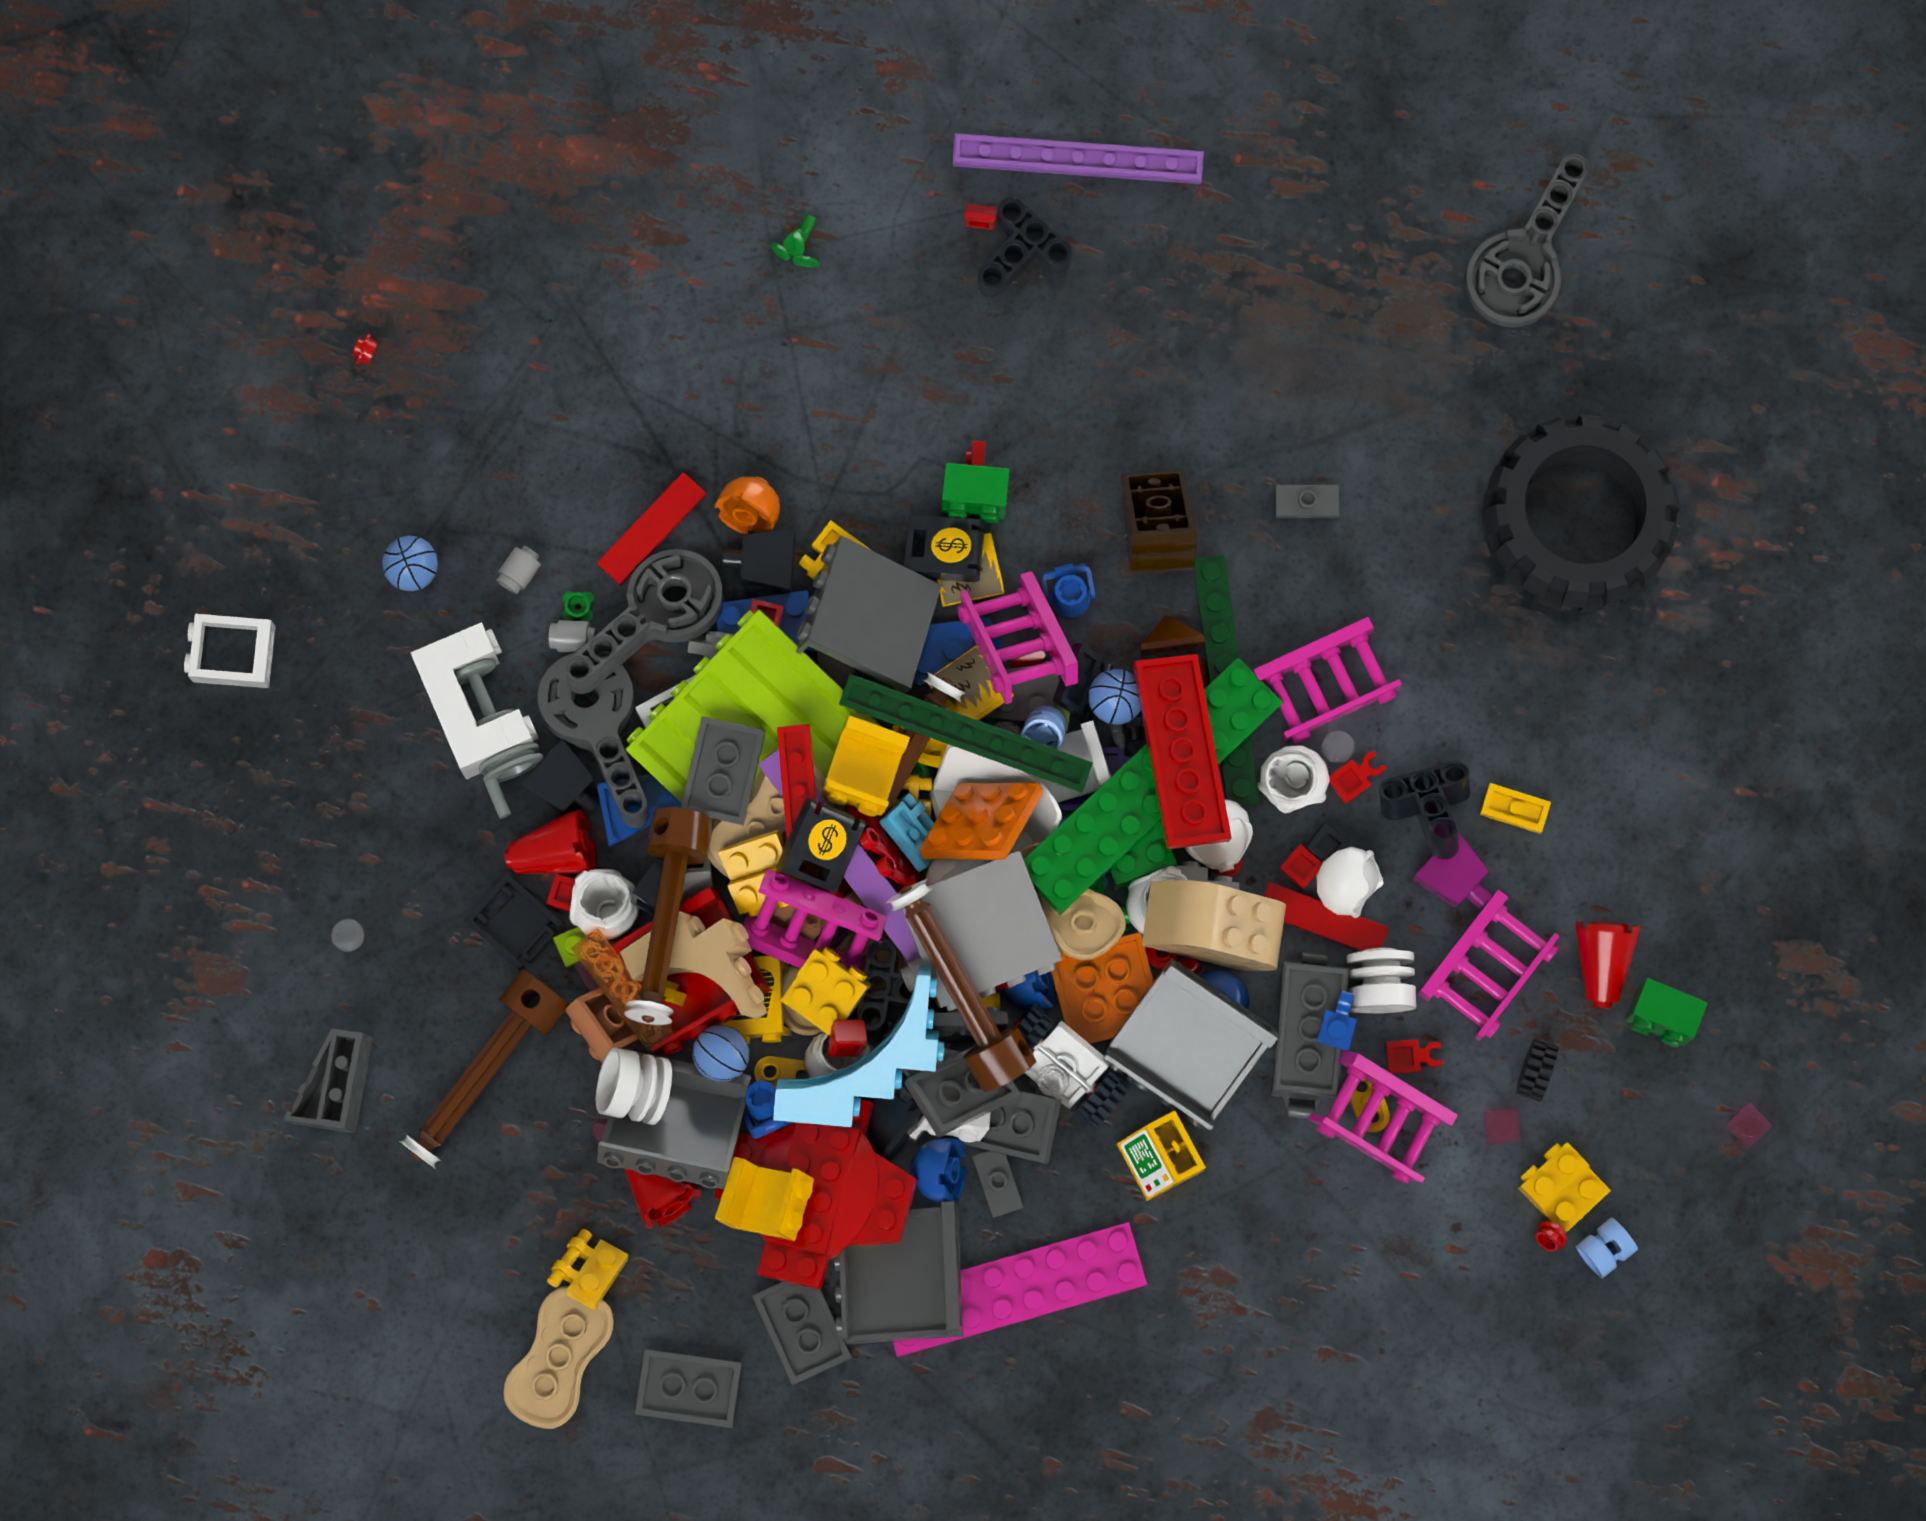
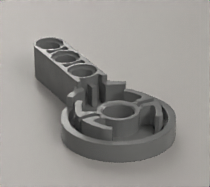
(1527, 251)
(653, 616)
(597, 730)

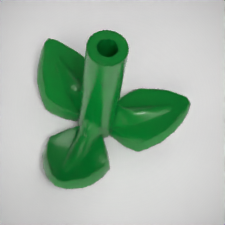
(795, 245)

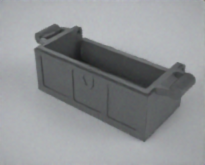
(1301, 1064)

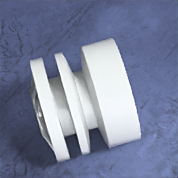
(1381, 981)
(633, 1086)

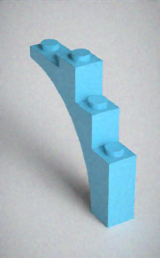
(832, 1097)

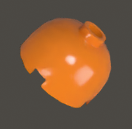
(749, 505)

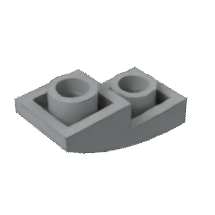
(1195, 872)

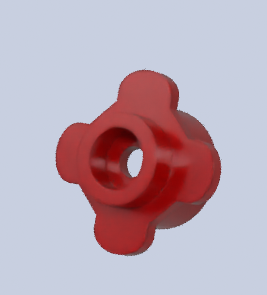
(364, 349)

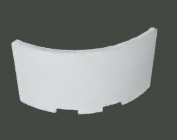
(967, 767)

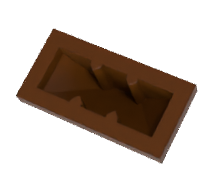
(1171, 637)

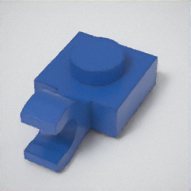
(1337, 1027)

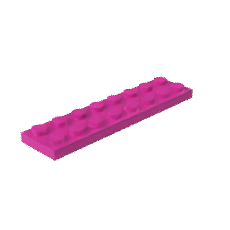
(1043, 1282)

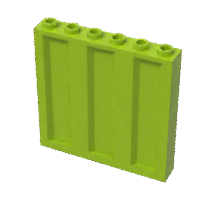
(750, 683)

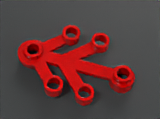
(891, 863)

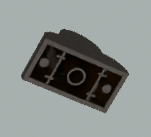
(1158, 522)

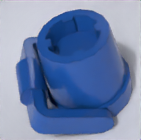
(1069, 594)
(760, 1104)

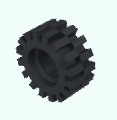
(1537, 1070)

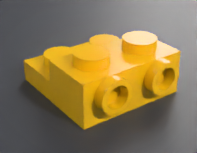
(746, 867)
(826, 989)
(1563, 1186)

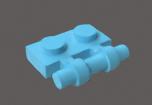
(908, 828)

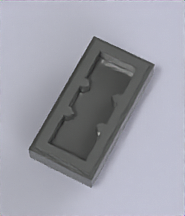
(1307, 501)
(997, 1183)

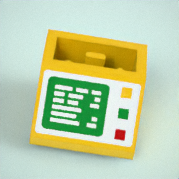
(1161, 1155)

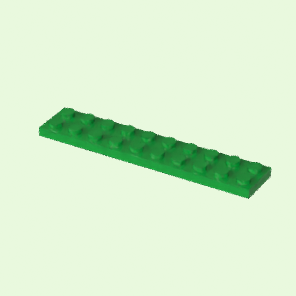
(1128, 803)

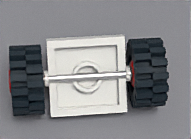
(1079, 1060)

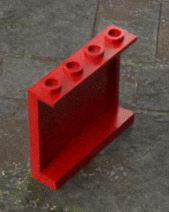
(705, 999)

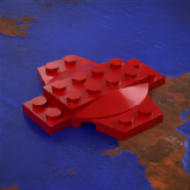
(852, 1200)

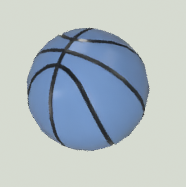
(410, 563)
(1114, 696)
(721, 1053)

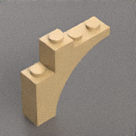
(711, 952)

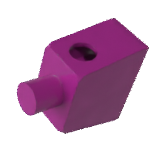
(1456, 877)

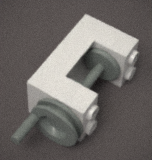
(498, 743)

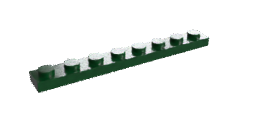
(1220, 652)
(966, 733)

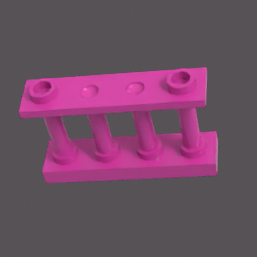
(1039, 617)
(1329, 650)
(796, 949)
(1458, 962)
(1407, 1100)

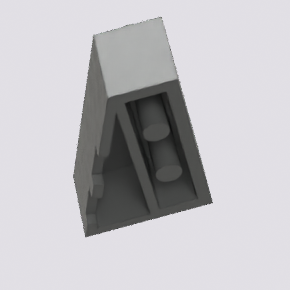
(335, 1084)

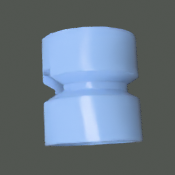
(1045, 726)
(1597, 1254)

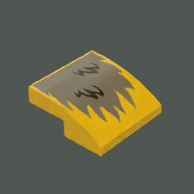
(988, 585)
(972, 677)

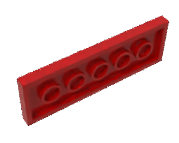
(1182, 751)

